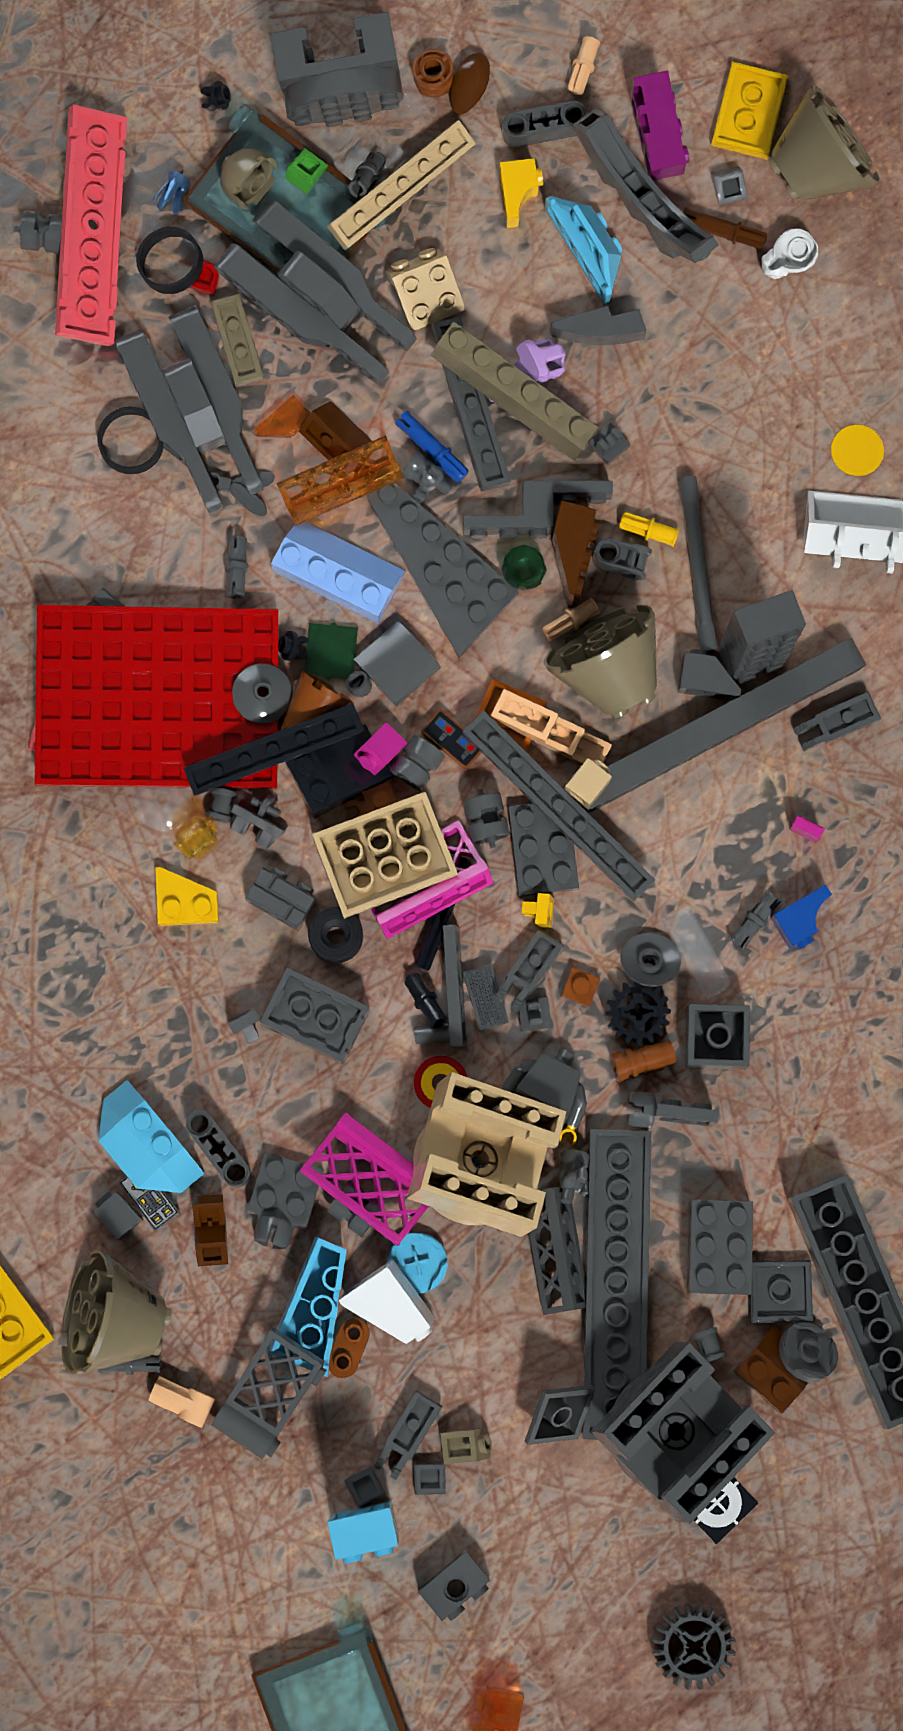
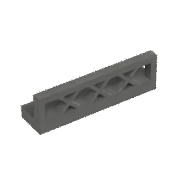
(566, 1255)

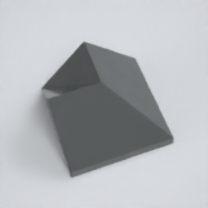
(560, 1414)

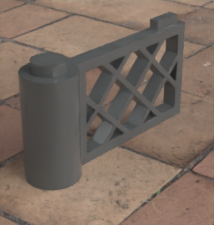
(252, 1427)

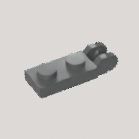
(840, 720)
(530, 968)
(409, 1431)

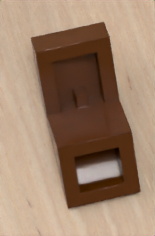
(210, 1230)

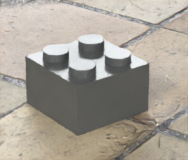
(717, 1036)

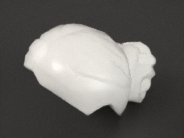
(792, 253)

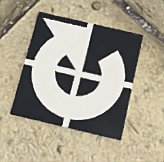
(725, 1511)

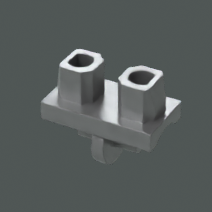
(269, 827)

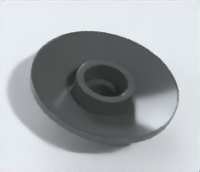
(258, 708)
(650, 949)

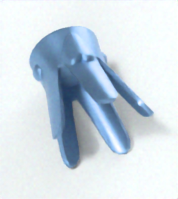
(174, 183)

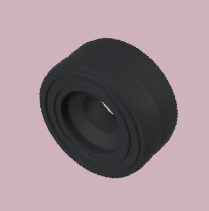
(323, 947)

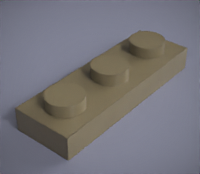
(237, 340)

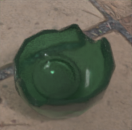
(523, 568)

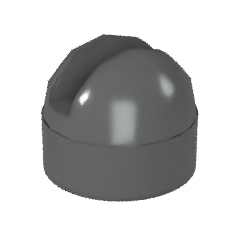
(359, 684)

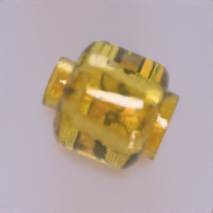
(196, 838)

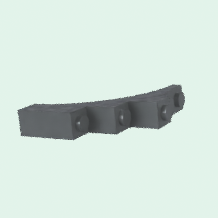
(644, 200)

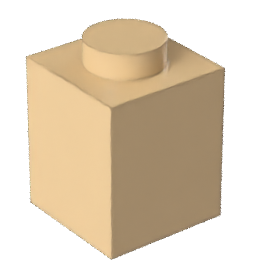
(588, 782)

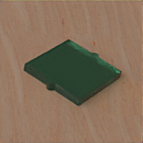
(331, 650)

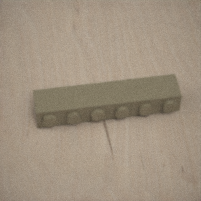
(514, 391)

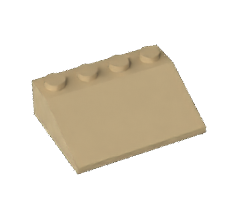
(384, 855)

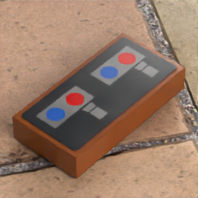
(448, 737)

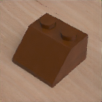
(767, 1374)

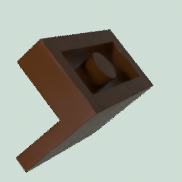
(332, 432)

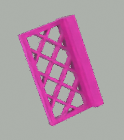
(412, 910)
(381, 1157)

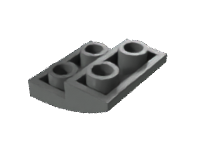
(397, 663)

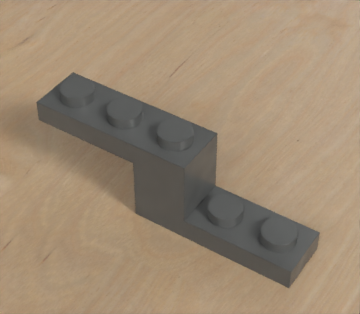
(538, 509)

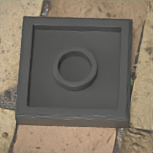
(781, 1291)

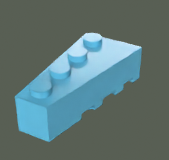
(314, 1303)

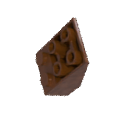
(572, 534)

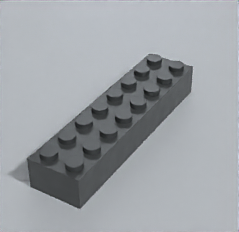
(857, 1289)

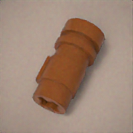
(645, 1059)

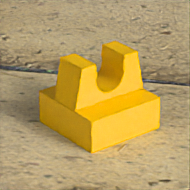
(540, 910)

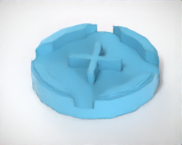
(420, 1260)

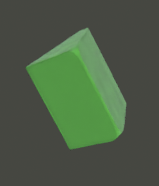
(305, 171)

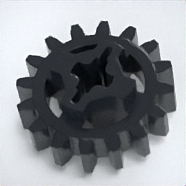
(638, 1032)

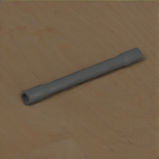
(690, 502)

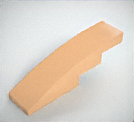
(549, 729)

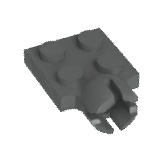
(668, 1111)
(281, 1199)

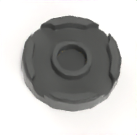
(808, 1352)

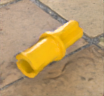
(649, 528)

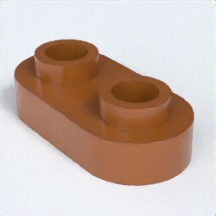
(348, 1348)

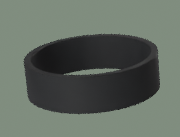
(154, 238)
(124, 469)

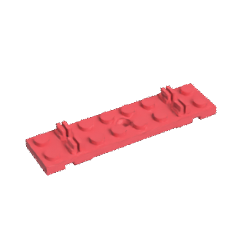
(88, 255)

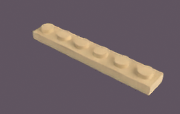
(401, 185)

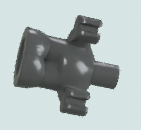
(426, 475)
(573, 1174)

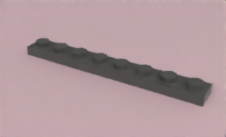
(558, 806)

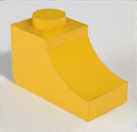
(518, 184)

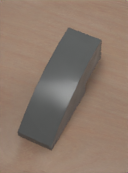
(599, 328)

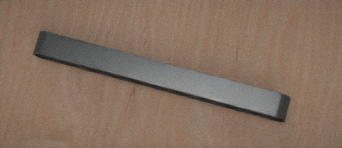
(730, 720)

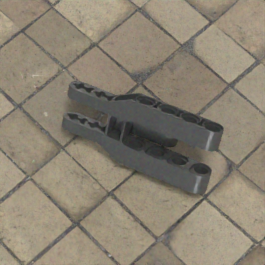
(320, 278)
(203, 399)

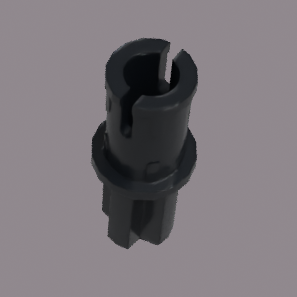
(425, 1000)

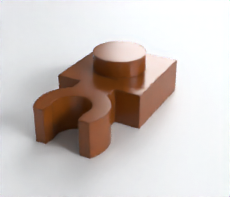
(373, 799)

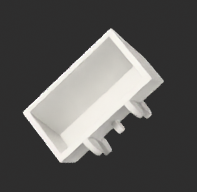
(854, 527)

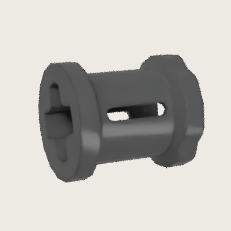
(221, 805)
(709, 1344)

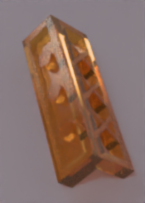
(342, 485)

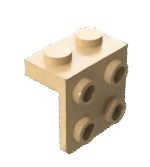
(426, 288)

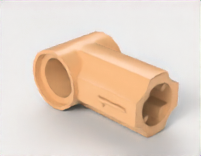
(187, 1403)

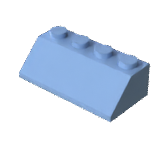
(337, 570)

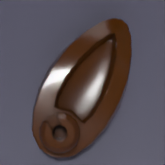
(469, 83)

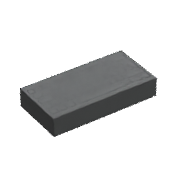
(482, 991)

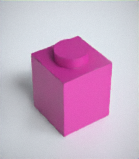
(380, 749)

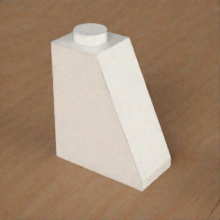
(390, 1304)

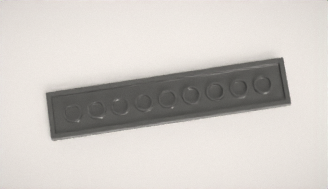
(616, 1266)

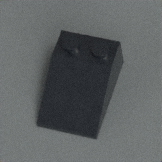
(334, 774)

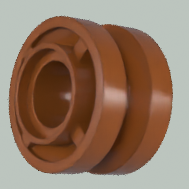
(431, 61)

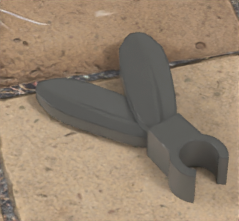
(239, 491)

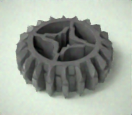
(683, 1657)

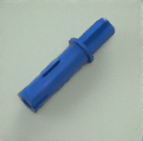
(432, 447)

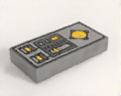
(153, 1204)

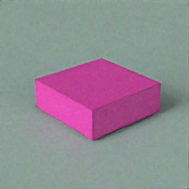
(807, 829)

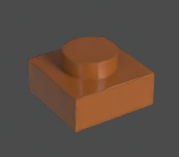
(580, 987)

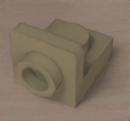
(466, 1445)

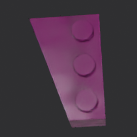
(658, 125)

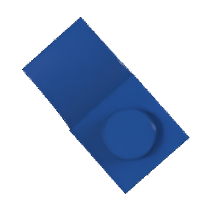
(798, 920)

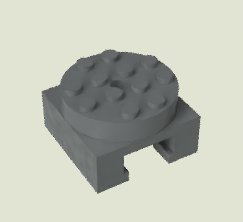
(339, 86)
(711, 1439)

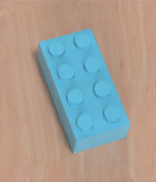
(363, 1532)

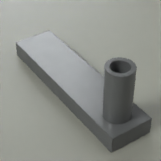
(456, 1029)

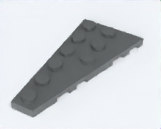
(450, 576)

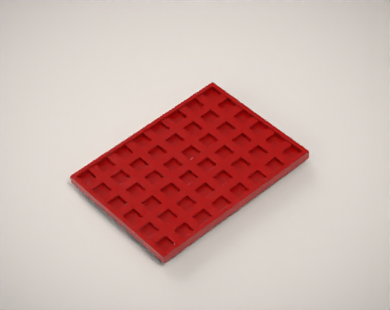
(145, 692)

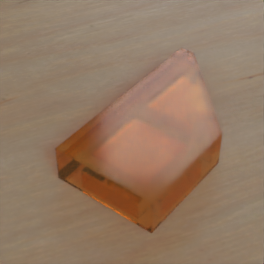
(284, 421)

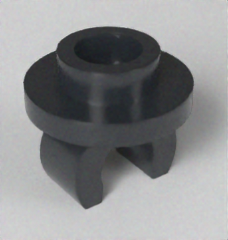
(219, 95)
(289, 646)

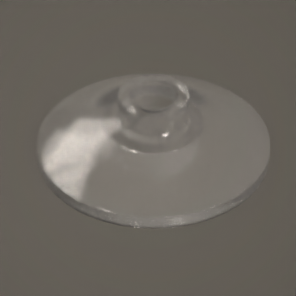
(163, 816)

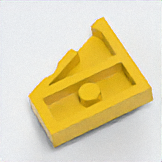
(184, 901)

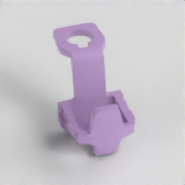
(534, 360)

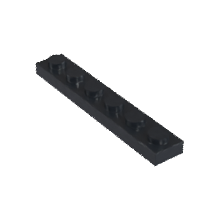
(273, 749)

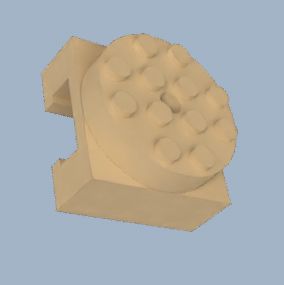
(508, 1139)

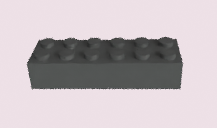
(761, 637)

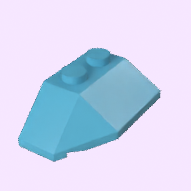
(588, 242)
(144, 1144)

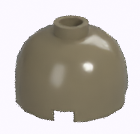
(247, 176)

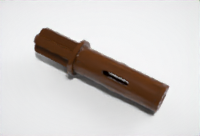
(727, 229)

